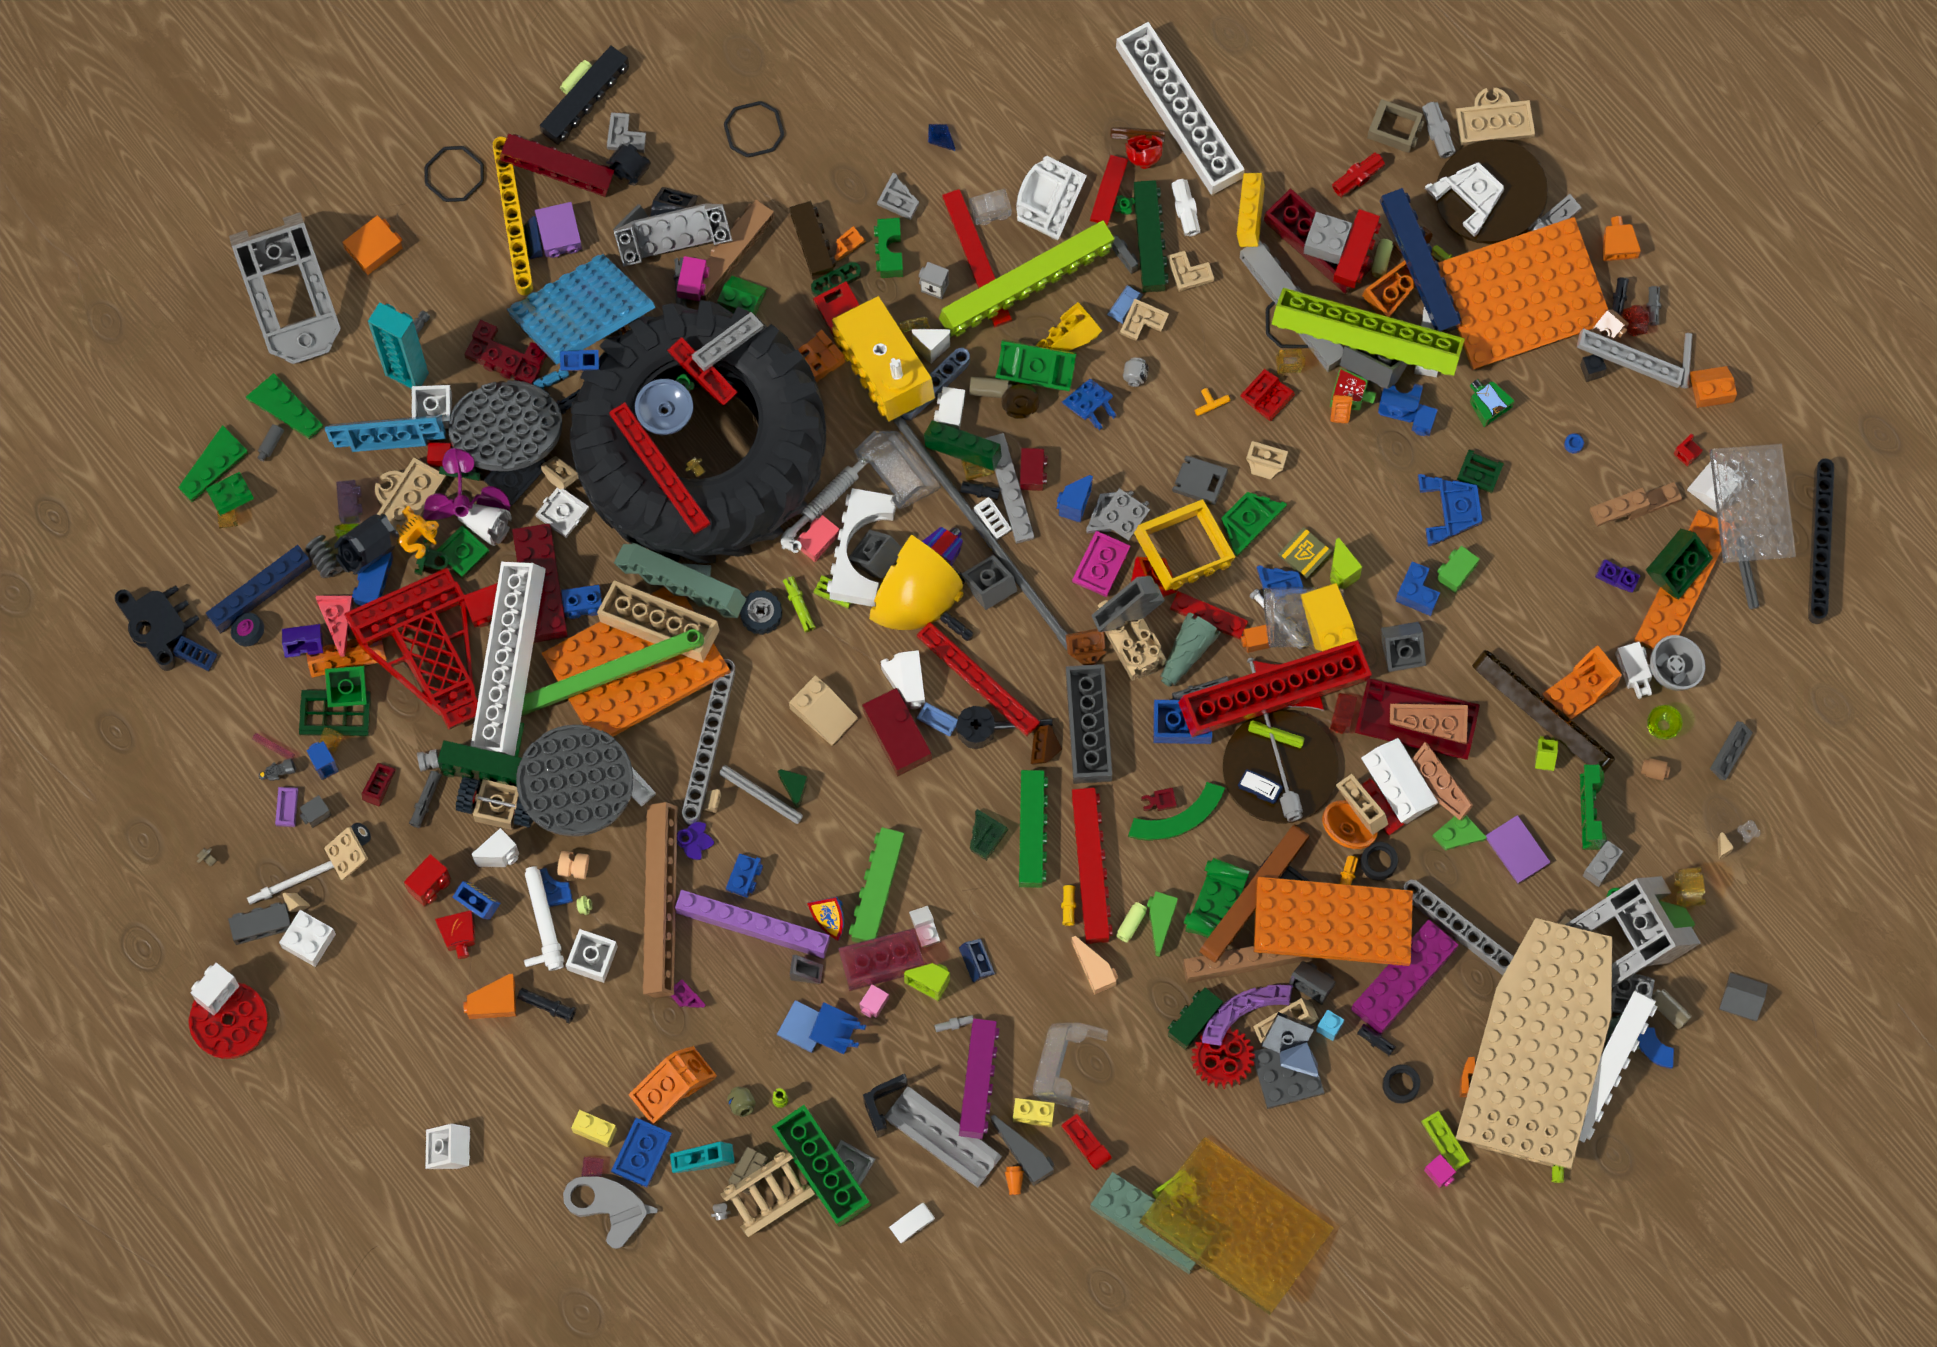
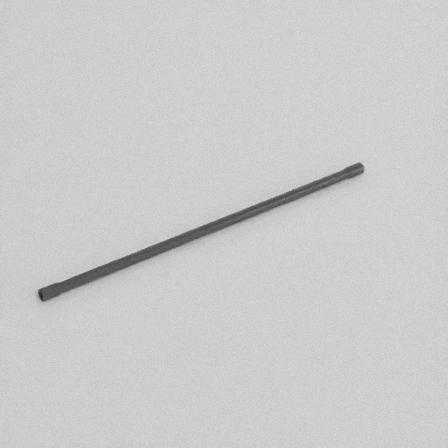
(981, 529)

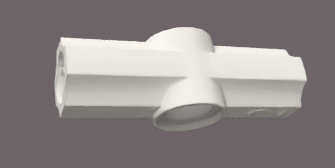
(1186, 207)

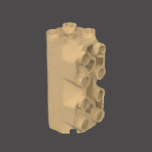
(1136, 647)

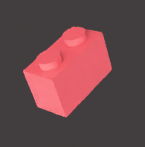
(818, 538)

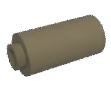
(988, 387)
(1671, 1008)

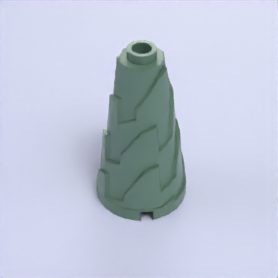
(1188, 648)

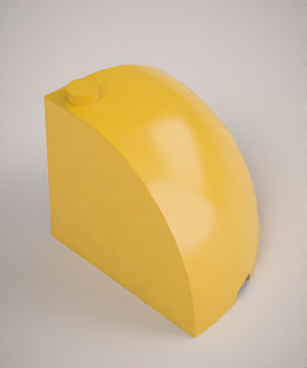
(916, 589)

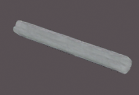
(761, 794)

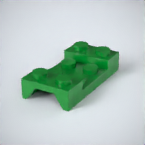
(1036, 365)

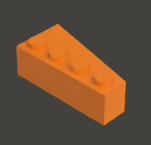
(1390, 290)

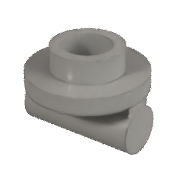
(720, 1211)

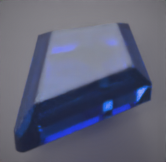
(940, 136)

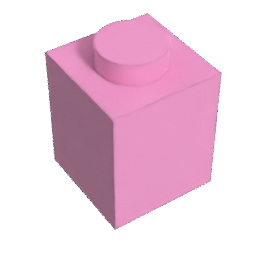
(873, 1001)

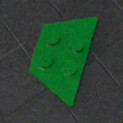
(1248, 519)

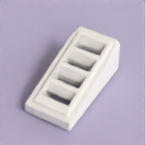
(982, 516)

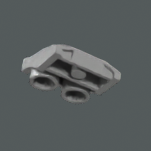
(1622, 992)

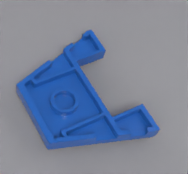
(1459, 507)

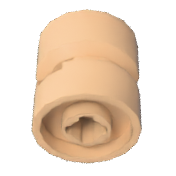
(573, 864)

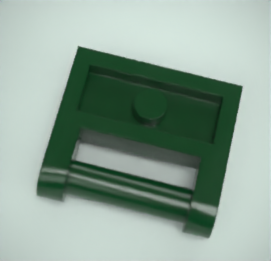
(1477, 475)

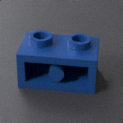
(581, 601)

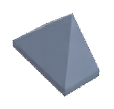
(1300, 1059)

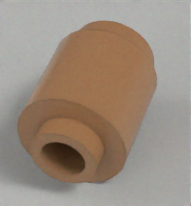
(1655, 769)

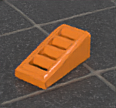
(1341, 409)

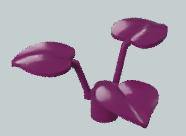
(440, 507)

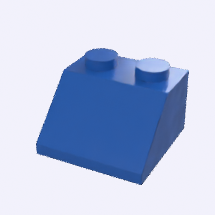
(1074, 499)

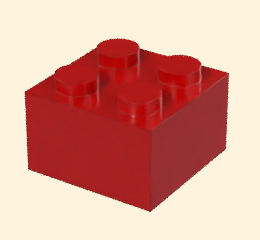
(427, 880)

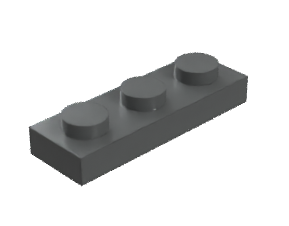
(1731, 750)

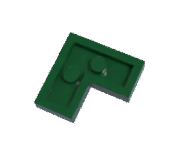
(473, 474)

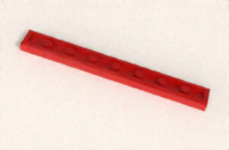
(972, 247)
(659, 468)
(978, 679)

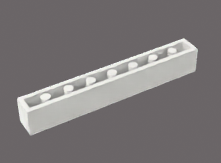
(1615, 1056)

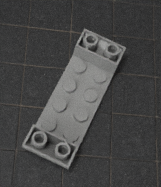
(672, 232)

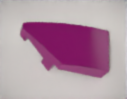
(686, 997)

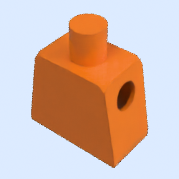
(1620, 241)

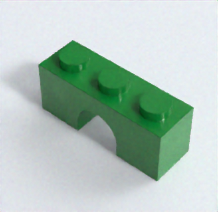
(888, 232)

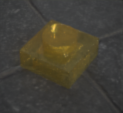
(331, 739)

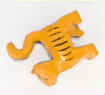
(412, 531)

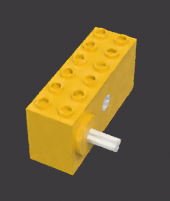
(882, 359)

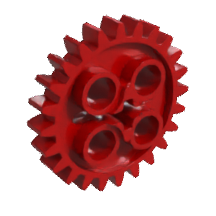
(1218, 1073)

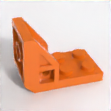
(1585, 685)
(671, 1081)

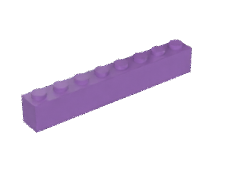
(752, 924)

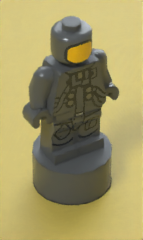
(274, 771)

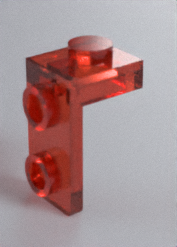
(1343, 713)

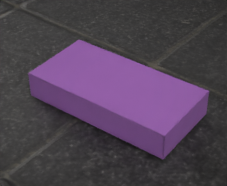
(286, 807)

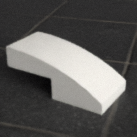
(912, 1222)

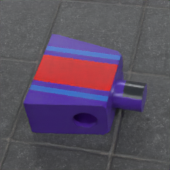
(945, 543)

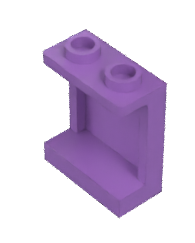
(558, 230)

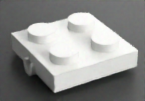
(562, 511)

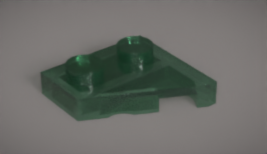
(986, 835)

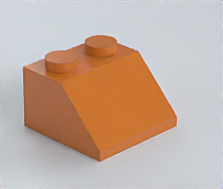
(1713, 386)

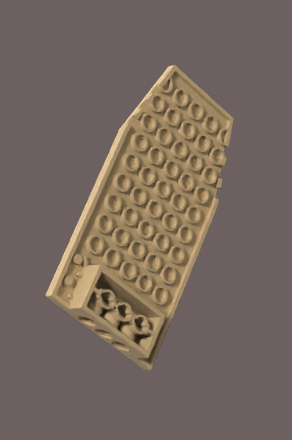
(1542, 1047)

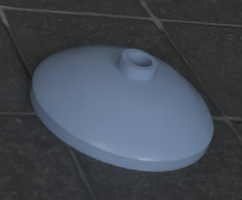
(663, 395)

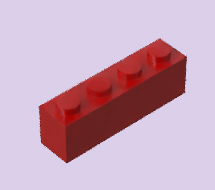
(1357, 248)

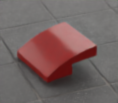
(1267, 395)

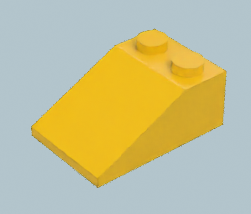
(1328, 617)

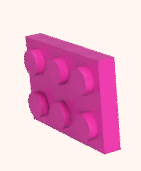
(1101, 564)

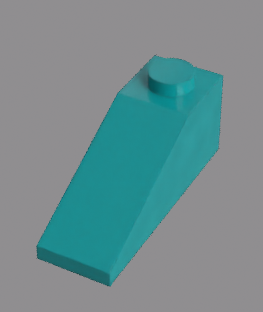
(703, 1157)

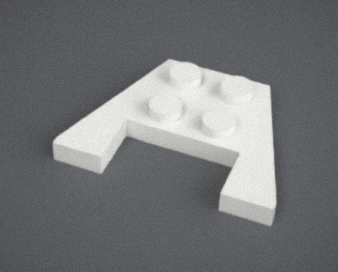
(1476, 188)

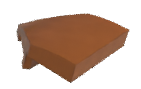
(1086, 646)

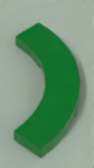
(1181, 823)

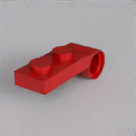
(1393, 821)
(1086, 1142)

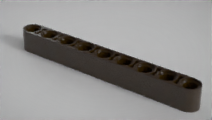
(1542, 711)

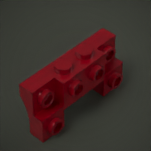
(503, 359)

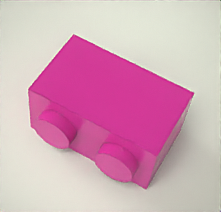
(692, 278)

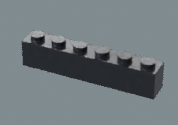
(584, 95)

